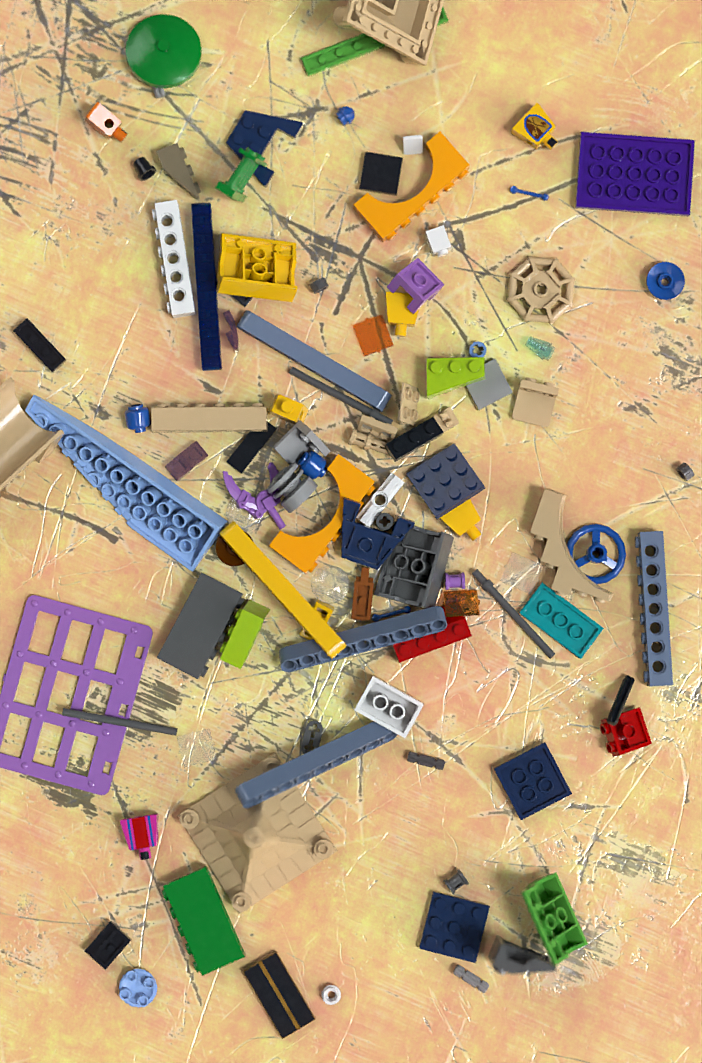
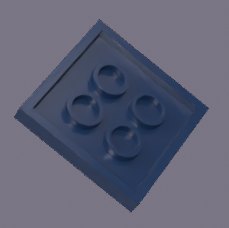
(445, 481)
(532, 781)
(454, 927)

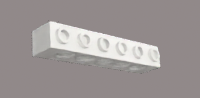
(171, 210)

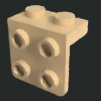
(535, 402)

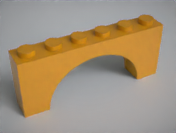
(389, 217)
(306, 550)

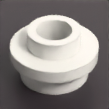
(331, 1001)

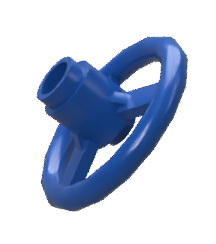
(596, 546)

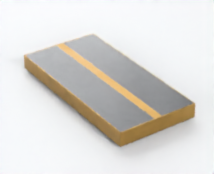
(279, 995)

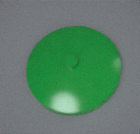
(163, 51)

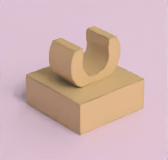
(446, 419)

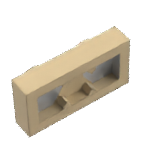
(377, 428)

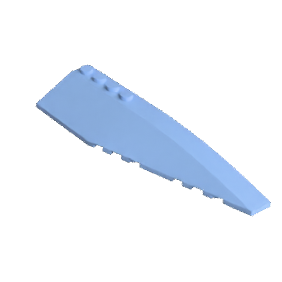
(137, 491)

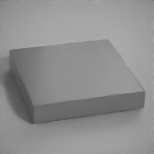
(491, 388)

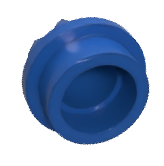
(345, 115)

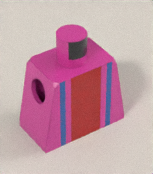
(141, 833)

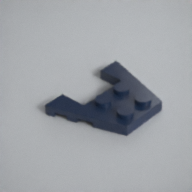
(256, 132)
(367, 544)

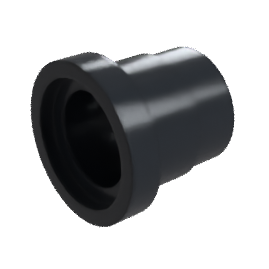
(144, 169)

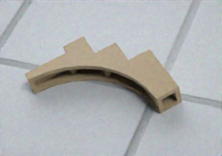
(549, 525)

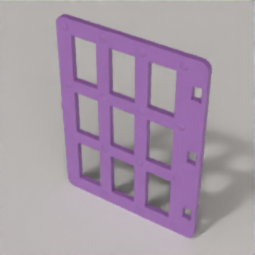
(124, 691)

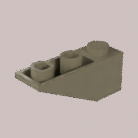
(175, 167)

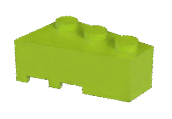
(453, 373)
(243, 633)

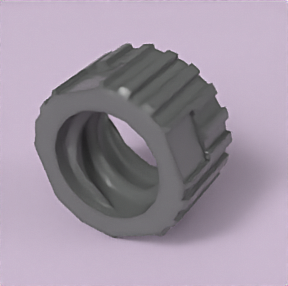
(319, 285)
(685, 471)

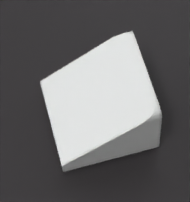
(413, 144)

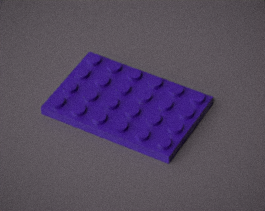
(635, 174)

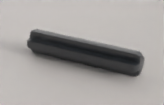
(620, 700)

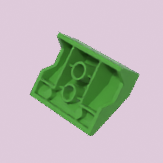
(553, 917)

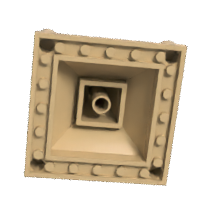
(399, 24)
(256, 846)

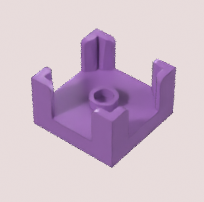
(418, 282)

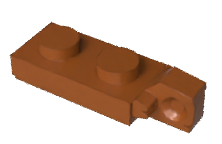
(362, 596)

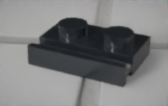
(108, 945)

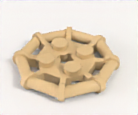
(552, 290)

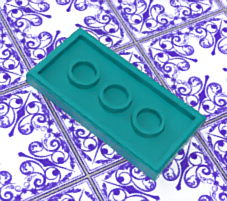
(561, 620)

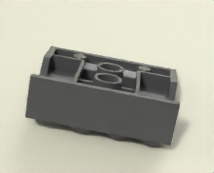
(415, 568)
(517, 960)

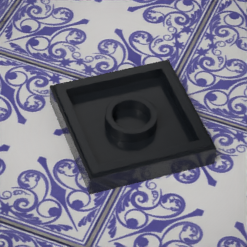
(381, 173)

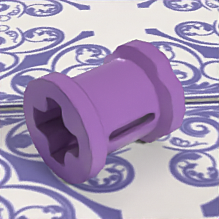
(454, 581)

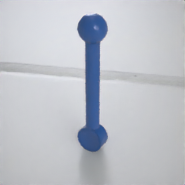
(513, 190)
(375, 617)

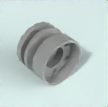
(292, 487)

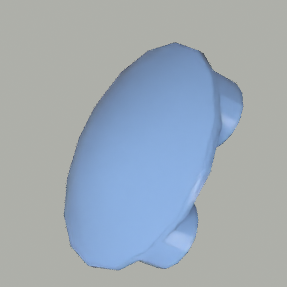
(137, 988)

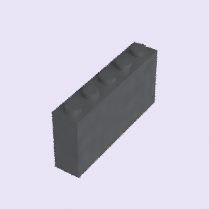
(201, 626)

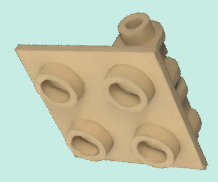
(408, 405)

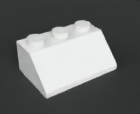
(389, 706)

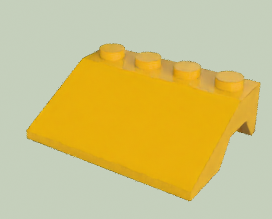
(257, 268)

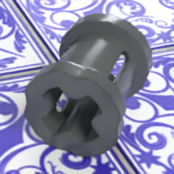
(380, 525)
(456, 881)

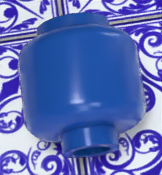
(137, 418)
(312, 464)

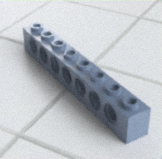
(656, 541)

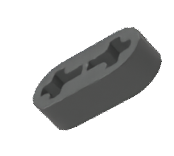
(307, 736)

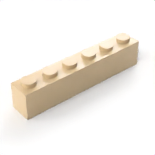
(209, 419)

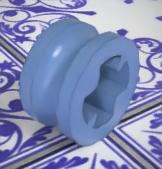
(479, 345)

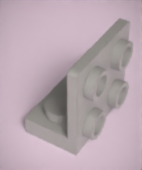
(297, 442)

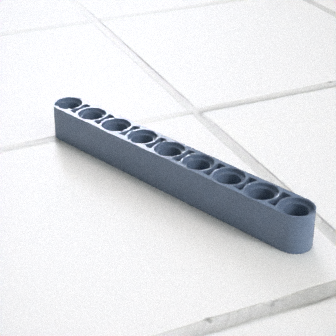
(314, 360)
(366, 638)
(313, 763)

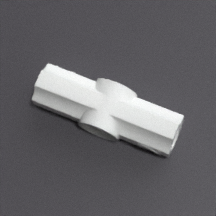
(371, 509)

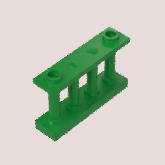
(235, 185)

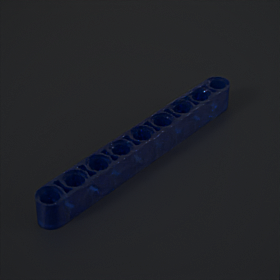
(206, 286)

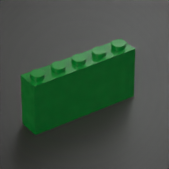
(203, 921)

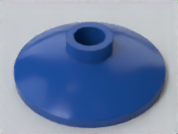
(672, 274)

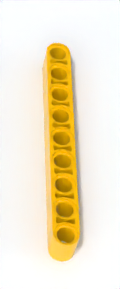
(282, 589)

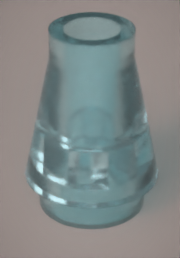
(540, 348)

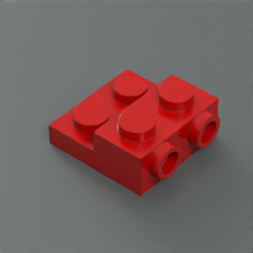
(627, 734)

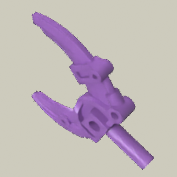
(256, 505)

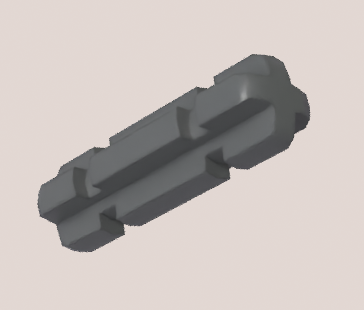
(426, 760)

